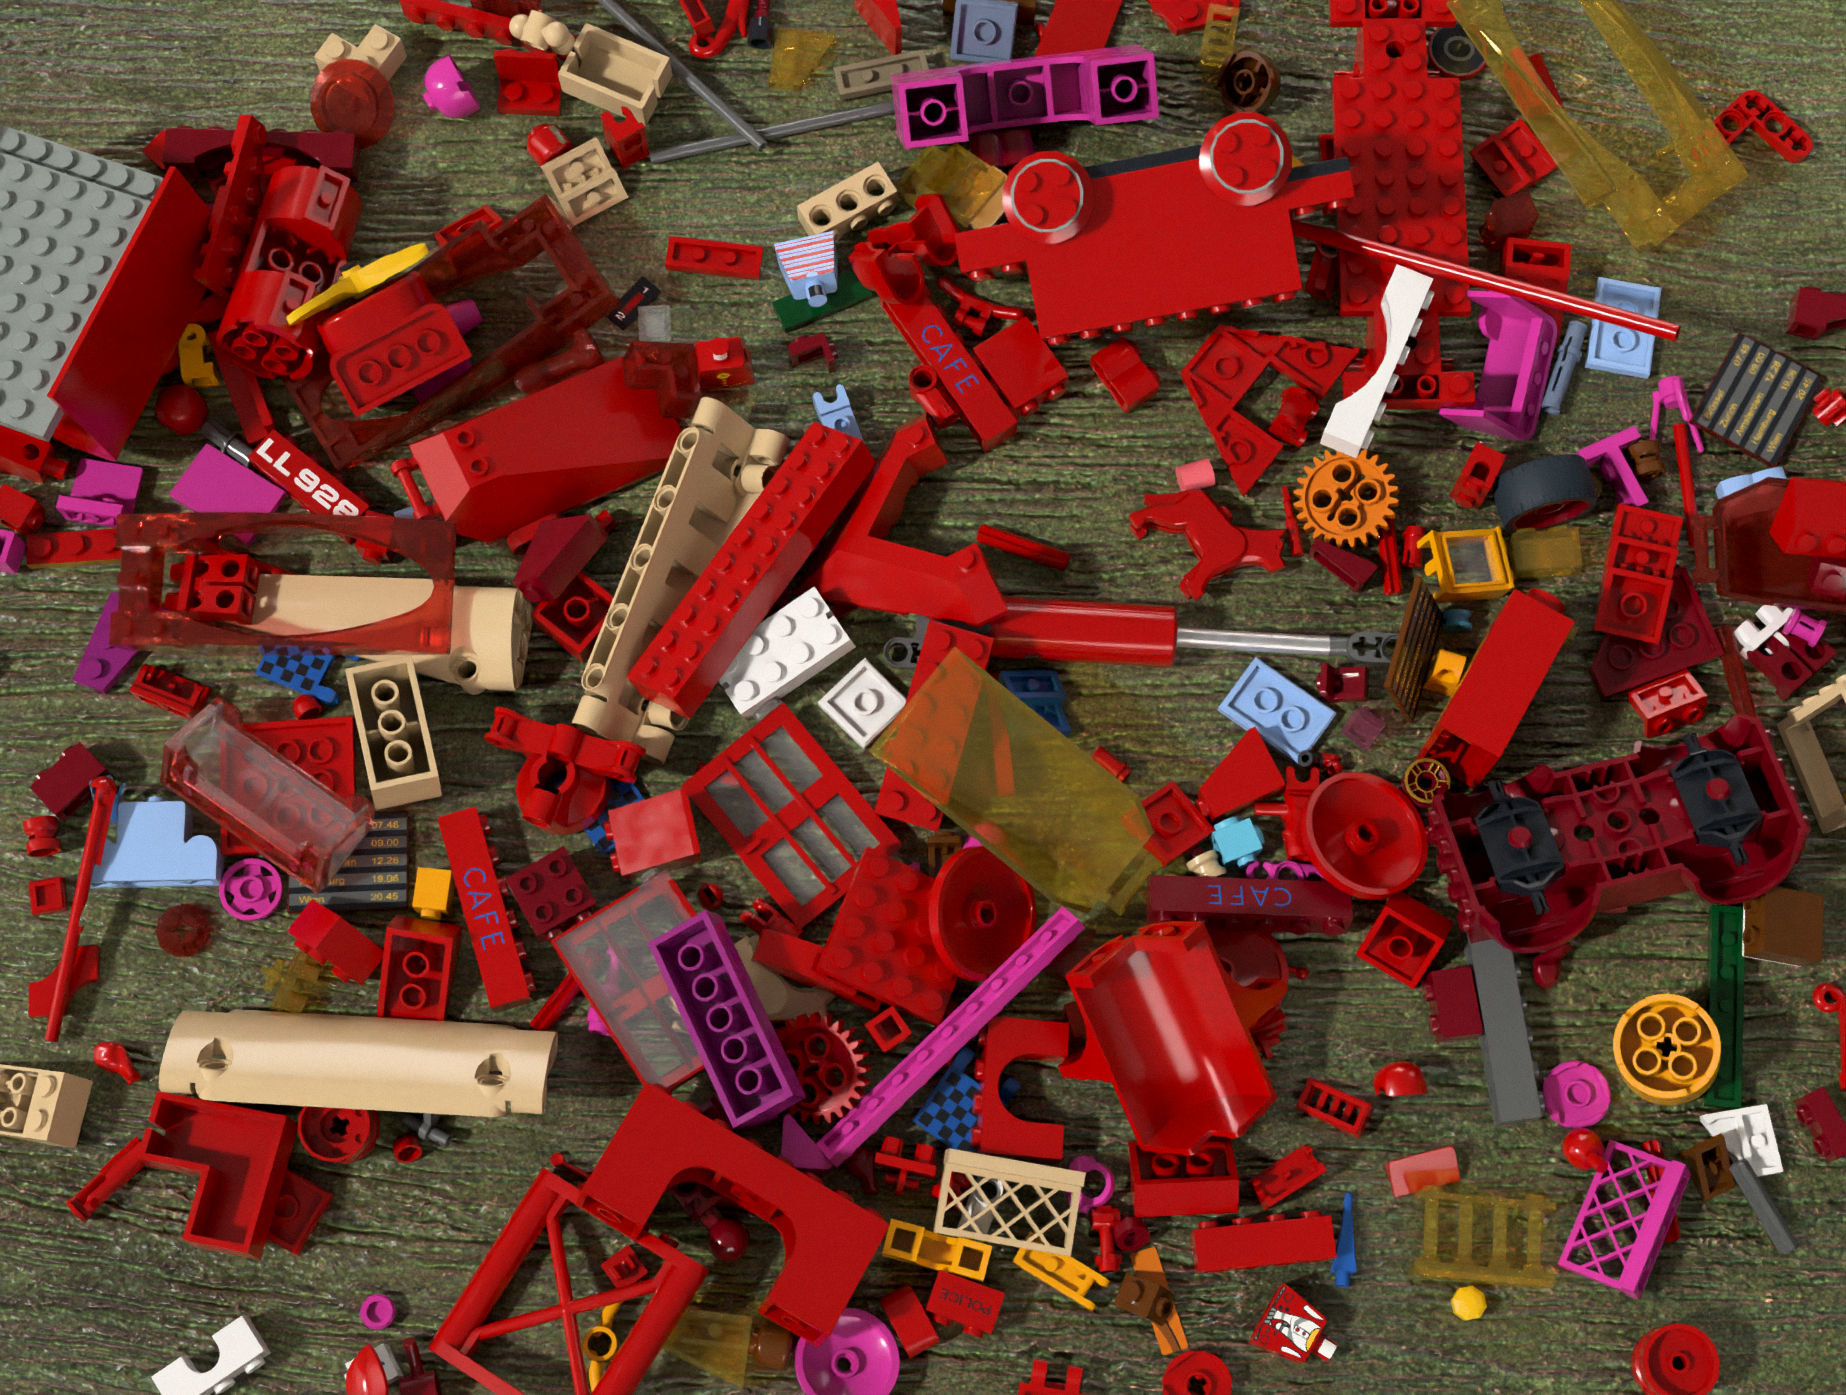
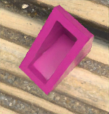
(802, 1150)

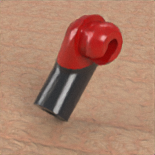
(1322, 761)

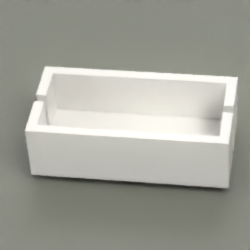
(785, 653)

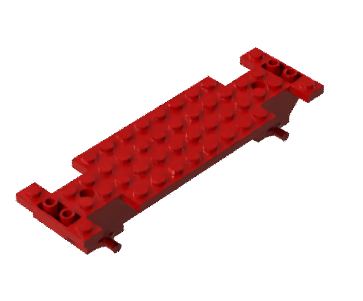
(1408, 189)

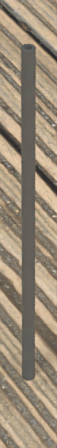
(686, 75)
(773, 132)

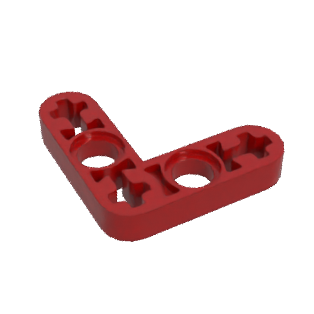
(1749, 119)

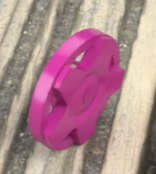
(251, 890)

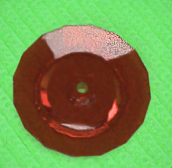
(353, 99)

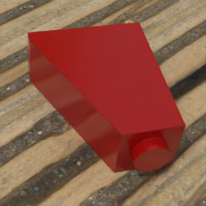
(1240, 780)

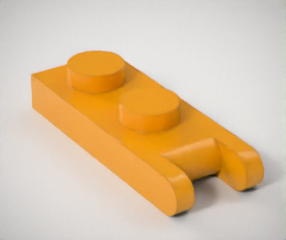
(1060, 1273)

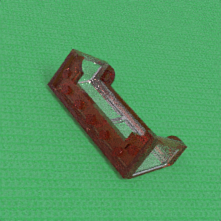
(263, 796)

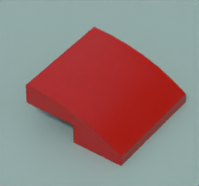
(1513, 159)

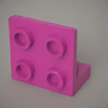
(101, 493)

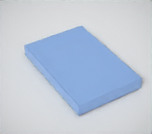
(1617, 347)
(1280, 710)

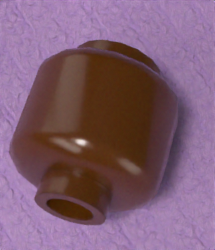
(773, 1346)

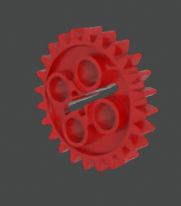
(840, 1053)

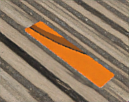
(1171, 1334)

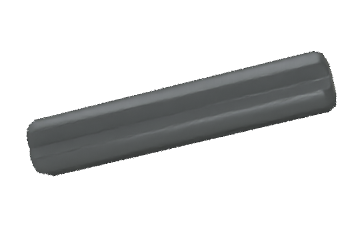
(1763, 1206)

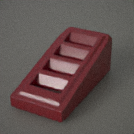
(1344, 565)

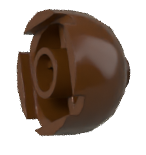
(1248, 82)

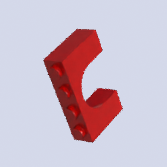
(997, 1130)

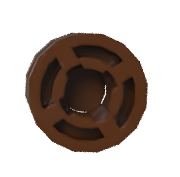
(1646, 460)

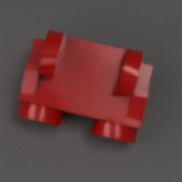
(1296, 408)

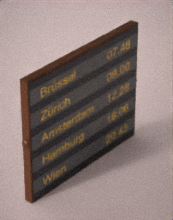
(1413, 650)

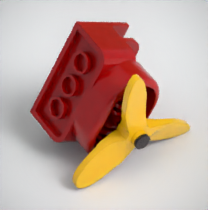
(385, 335)

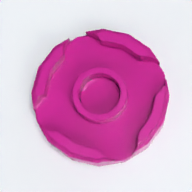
(1576, 1094)

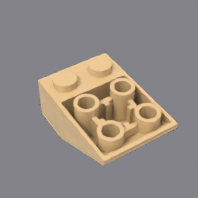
(42, 1105)

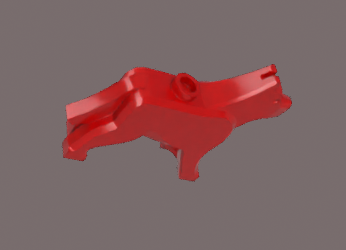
(1211, 536)

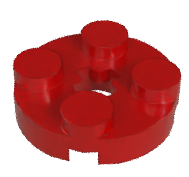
(1200, 1365)

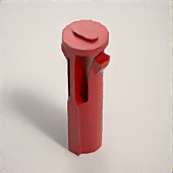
(107, 1181)

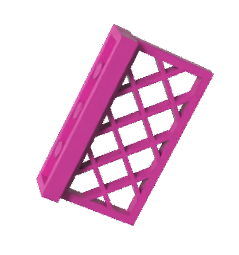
(1652, 1231)

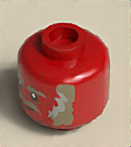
(547, 143)

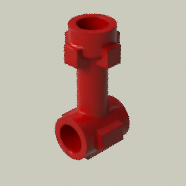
(1105, 1219)

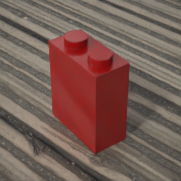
(1022, 367)

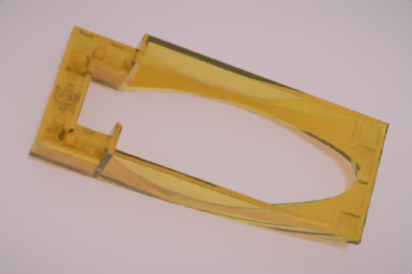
(1585, 163)

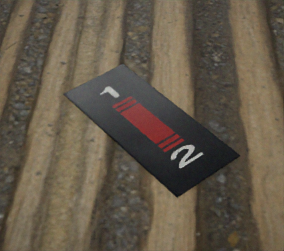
(638, 295)

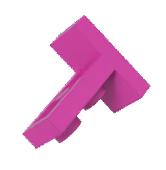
(1615, 467)

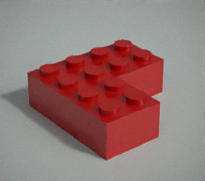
(239, 1165)

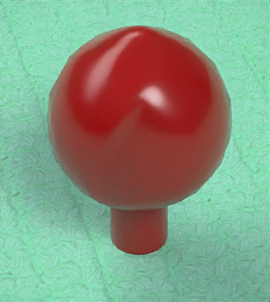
(1584, 1150)

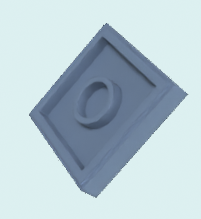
(983, 30)

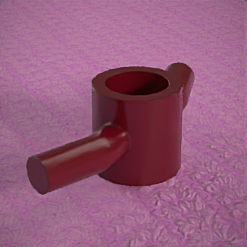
(418, 1381)

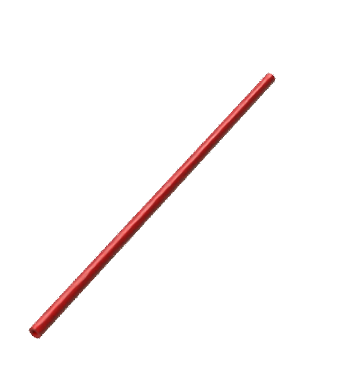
(1487, 280)

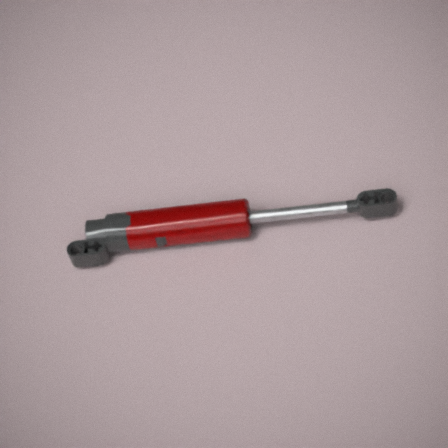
(1129, 635)

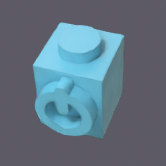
(1237, 841)

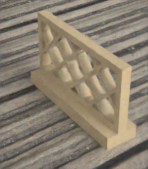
(1011, 1171)

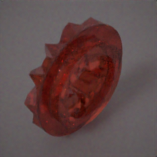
(193, 940)

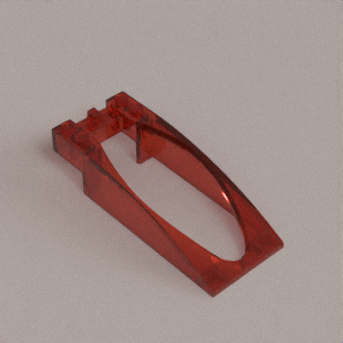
(464, 259)
(148, 536)

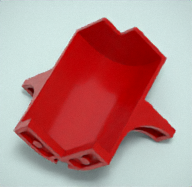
(1173, 1036)

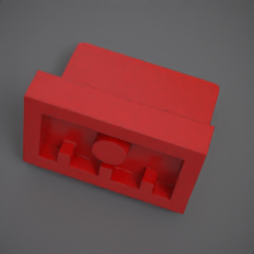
(528, 83)

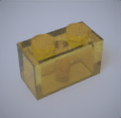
(1545, 553)

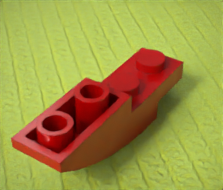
(798, 961)

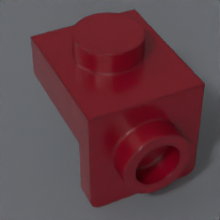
(809, 348)
(1343, 683)

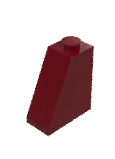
(558, 555)

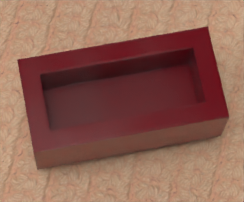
(1824, 1122)

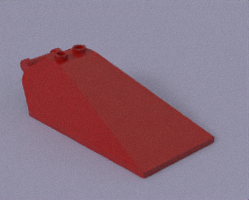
(540, 454)

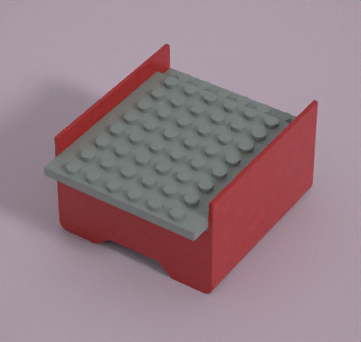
(90, 289)

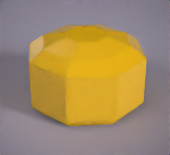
(1468, 1303)

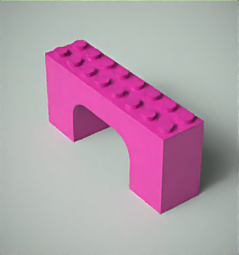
(1080, 85)

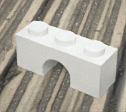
(240, 1351)

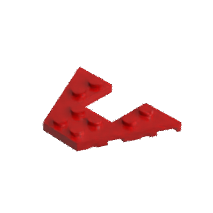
(1229, 368)

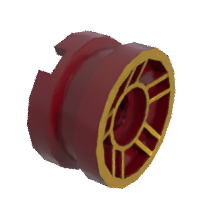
(1428, 771)

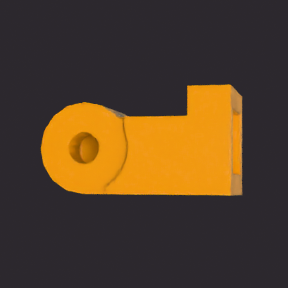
(194, 359)
(1444, 672)

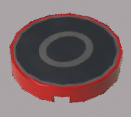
(1454, 53)

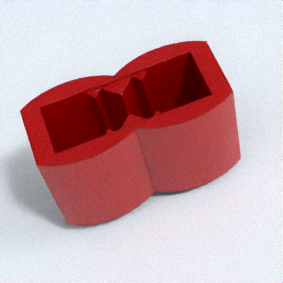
(1125, 374)

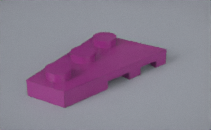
(102, 663)

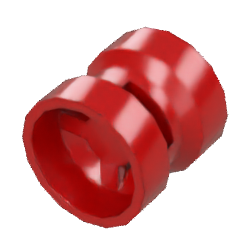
(42, 832)
(958, 1183)

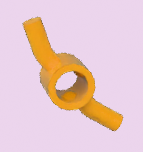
(604, 1326)

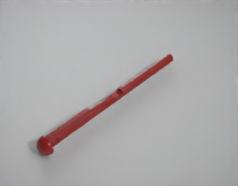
(91, 855)

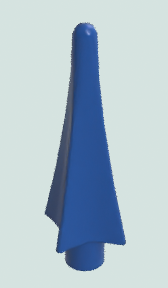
(1345, 1263)

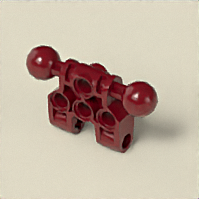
(726, 1237)

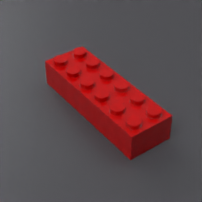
(896, 796)

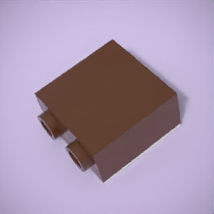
(1784, 927)

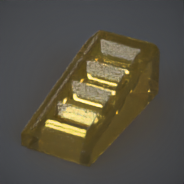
(1211, 61)

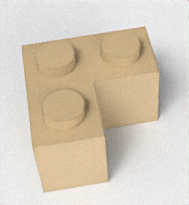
(378, 49)

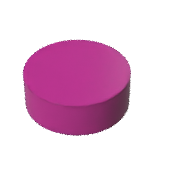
(378, 1312)

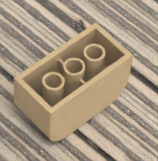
(393, 732)

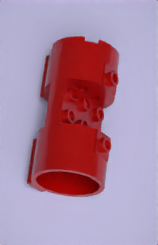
(289, 260)

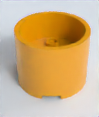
(1686, 1071)

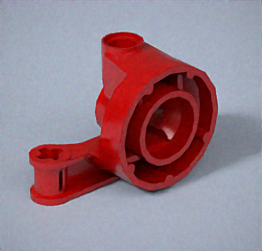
(557, 748)

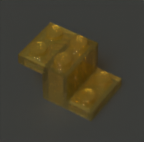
(957, 175)

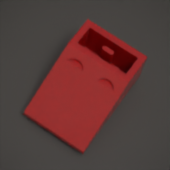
(1538, 264)

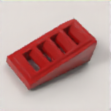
(1356, 1130)

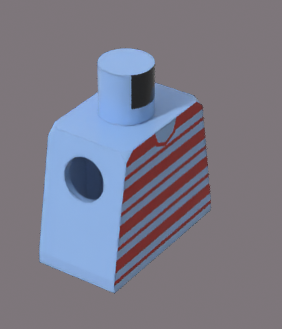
(809, 267)

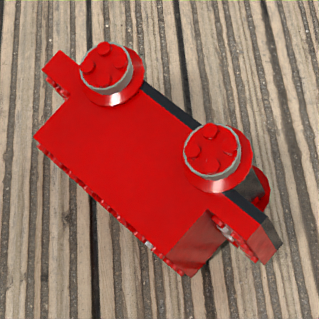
(1157, 230)

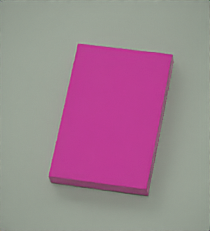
(224, 485)

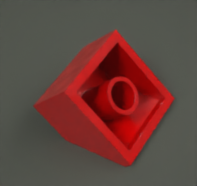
(1404, 939)

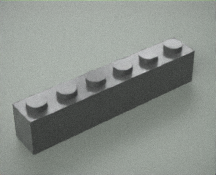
(1505, 1035)

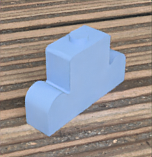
(158, 849)

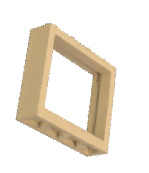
(1809, 758)

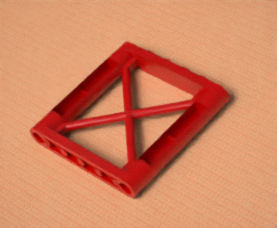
(543, 1207)

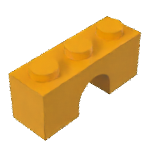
(935, 1251)

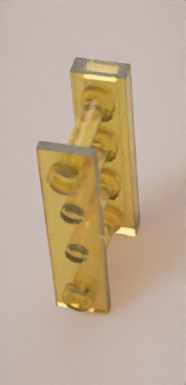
(1464, 1267)

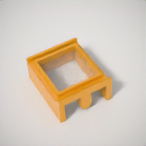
(1468, 564)

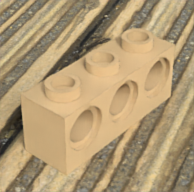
(850, 191)

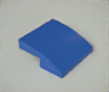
(1041, 692)

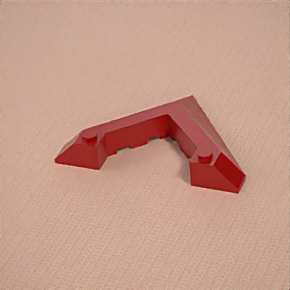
(889, 577)

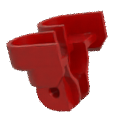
(890, 256)

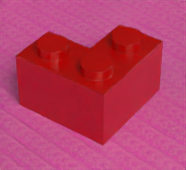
(334, 940)

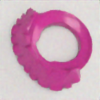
(1088, 1164)

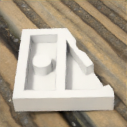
(1747, 1136)

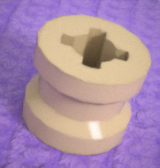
(1207, 865)

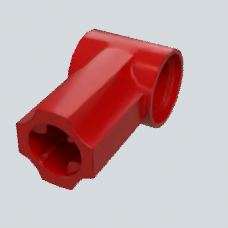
(1322, 273)
(933, 398)

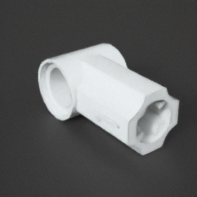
(976, 1204)

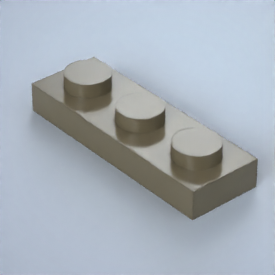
(874, 75)

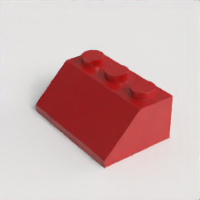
(1812, 518)
(1184, 1184)

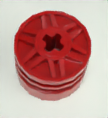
(319, 1134)

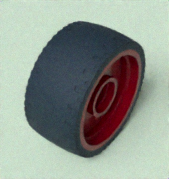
(1545, 493)

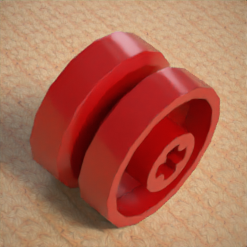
(1681, 1342)

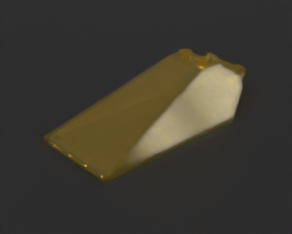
(1019, 787)

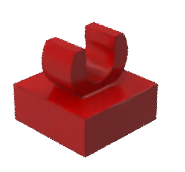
(624, 1267)

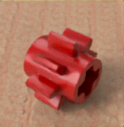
(1830, 407)

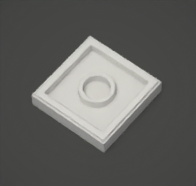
(863, 703)

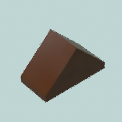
(1709, 1167)

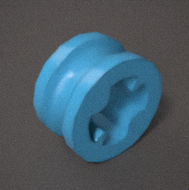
(1457, 621)

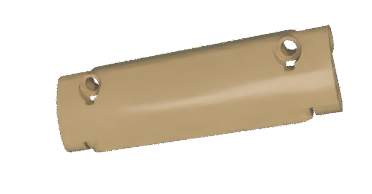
(682, 532)
(358, 1062)

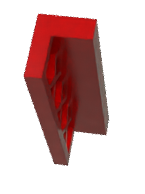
(246, 396)

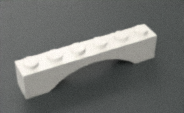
(1352, 417)

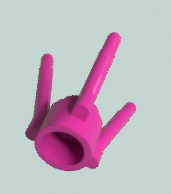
(1673, 396)

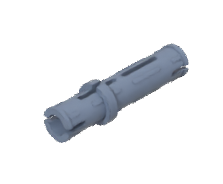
(1567, 356)

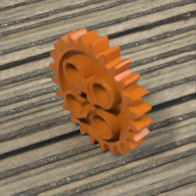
(1370, 513)

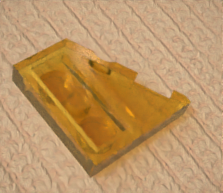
(797, 56)

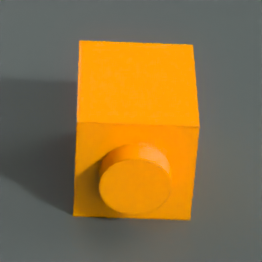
(433, 893)

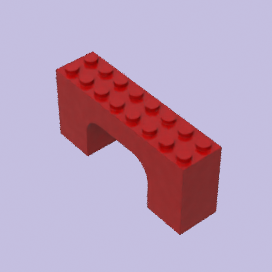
(822, 1230)

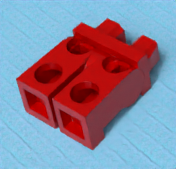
(215, 588)

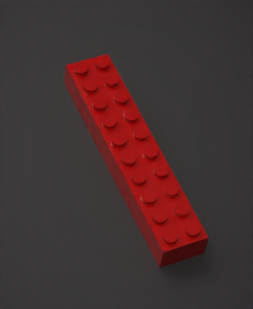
(751, 570)

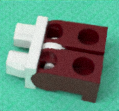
(1781, 657)

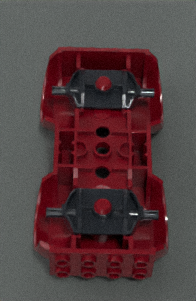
(1531, 885)

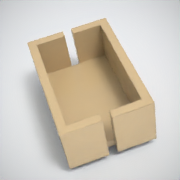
(615, 73)

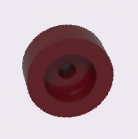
(1131, 1233)

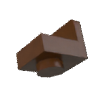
(940, 849)
(1145, 1299)

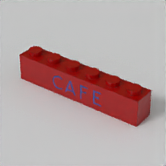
(958, 372)
(486, 910)

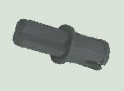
(228, 442)

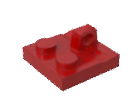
(1175, 823)

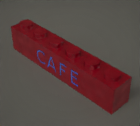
(1250, 904)

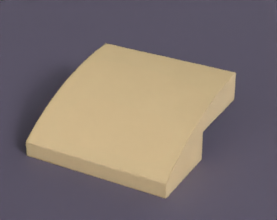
(584, 181)

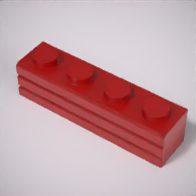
(697, 17)

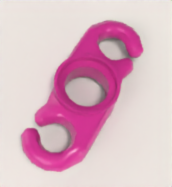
(1301, 870)

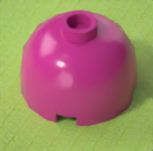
(449, 90)

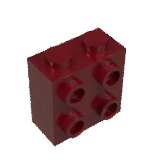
(552, 894)

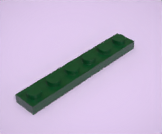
(1726, 1002)

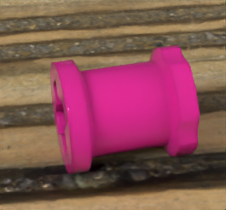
(1804, 627)

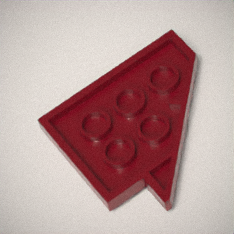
(1684, 644)

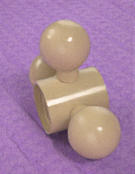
(541, 31)

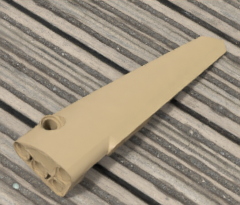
(487, 622)

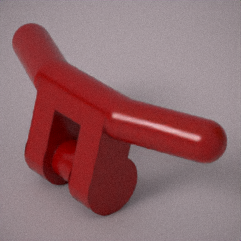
(971, 302)

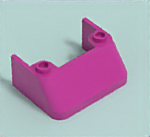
(1513, 368)

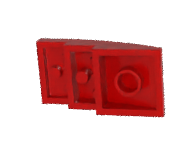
(1638, 573)

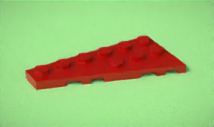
(234, 209)

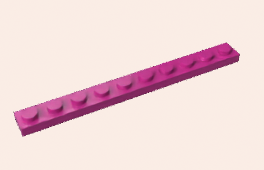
(950, 1036)

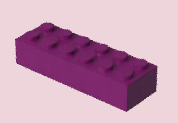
(726, 1020)

